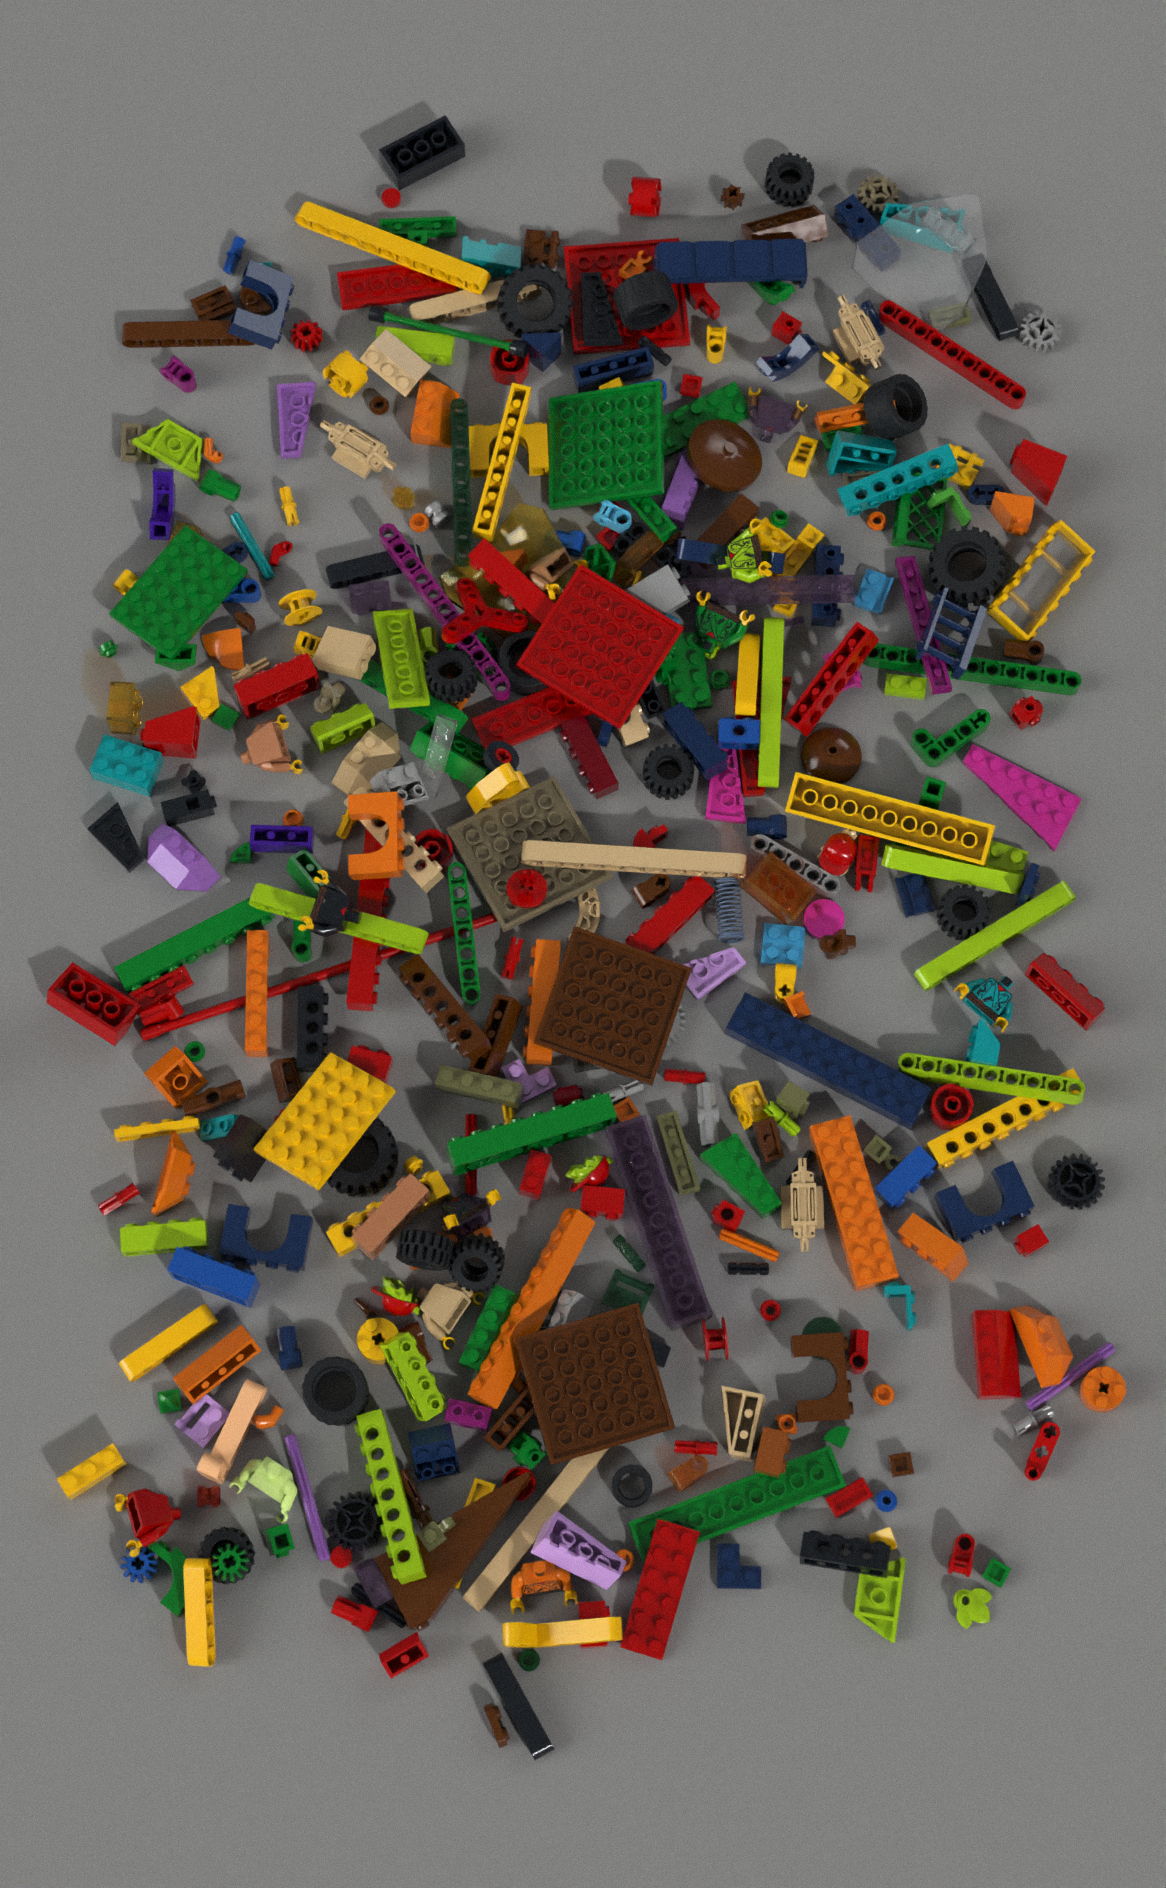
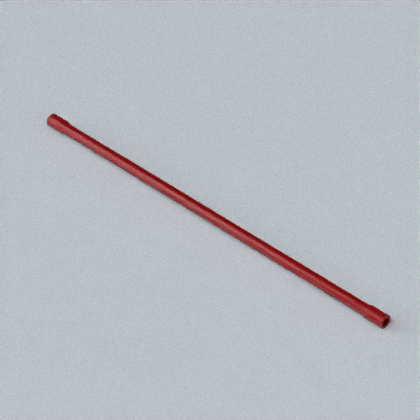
(159, 1029)

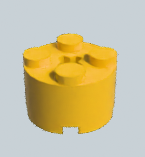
(346, 374)
(372, 1330)

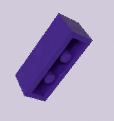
(281, 838)

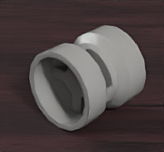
(438, 514)

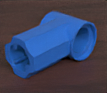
(572, 541)

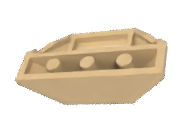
(373, 753)

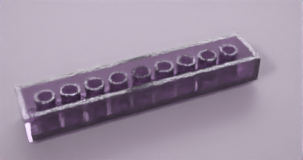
(658, 1223)

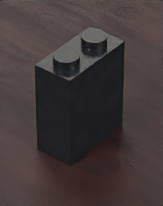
(237, 1150)

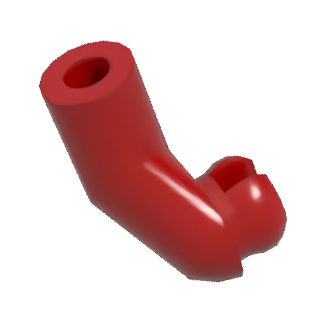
(278, 551)

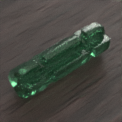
(629, 1253)

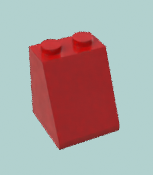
(1037, 468)
(173, 733)

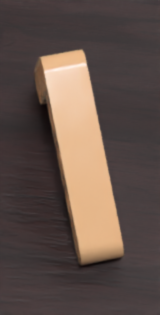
(218, 1463)

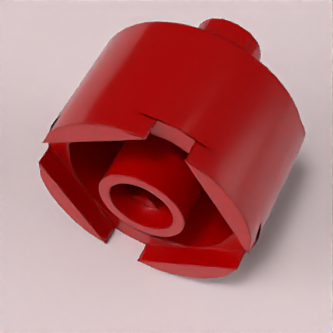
(646, 198)
(508, 368)
(441, 844)
(954, 1096)

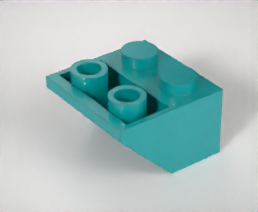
(984, 1045)

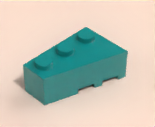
(497, 260)
(859, 452)

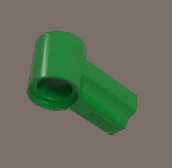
(214, 483)
(301, 939)

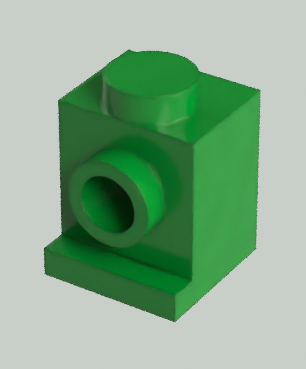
(283, 1533)

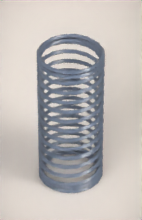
(729, 934)

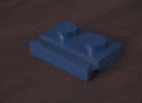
(914, 895)

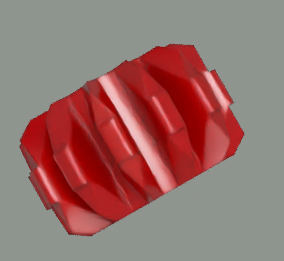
(313, 337)

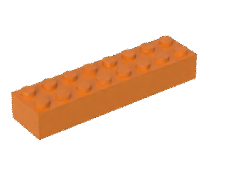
(853, 1203)

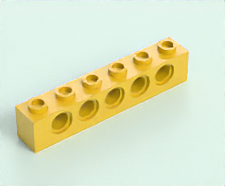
(345, 1244)

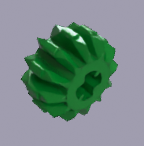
(227, 1555)

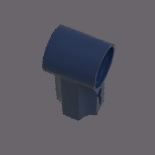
(772, 826)
(289, 1353)

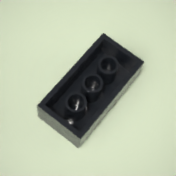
(422, 152)

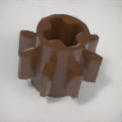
(732, 197)

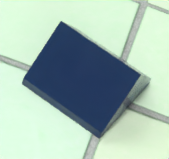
(543, 348)

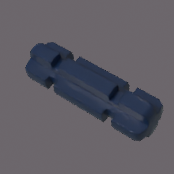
(872, 314)

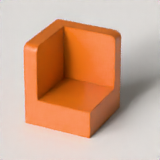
(797, 1006)

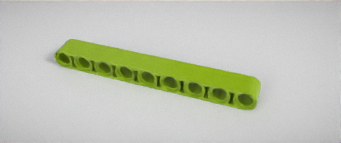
(771, 702)
(370, 926)
(995, 935)
(1001, 1075)

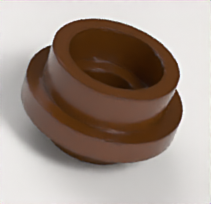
(379, 400)

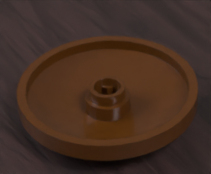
(724, 455)

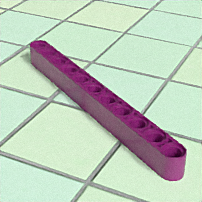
(439, 603)

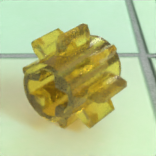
(403, 498)

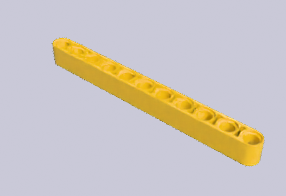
(393, 248)

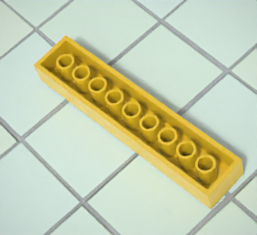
(890, 818)

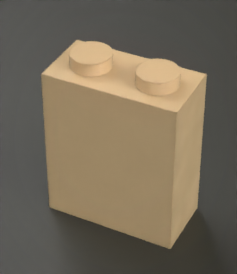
(344, 652)

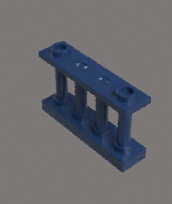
(969, 633)

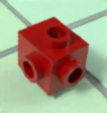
(1026, 712)

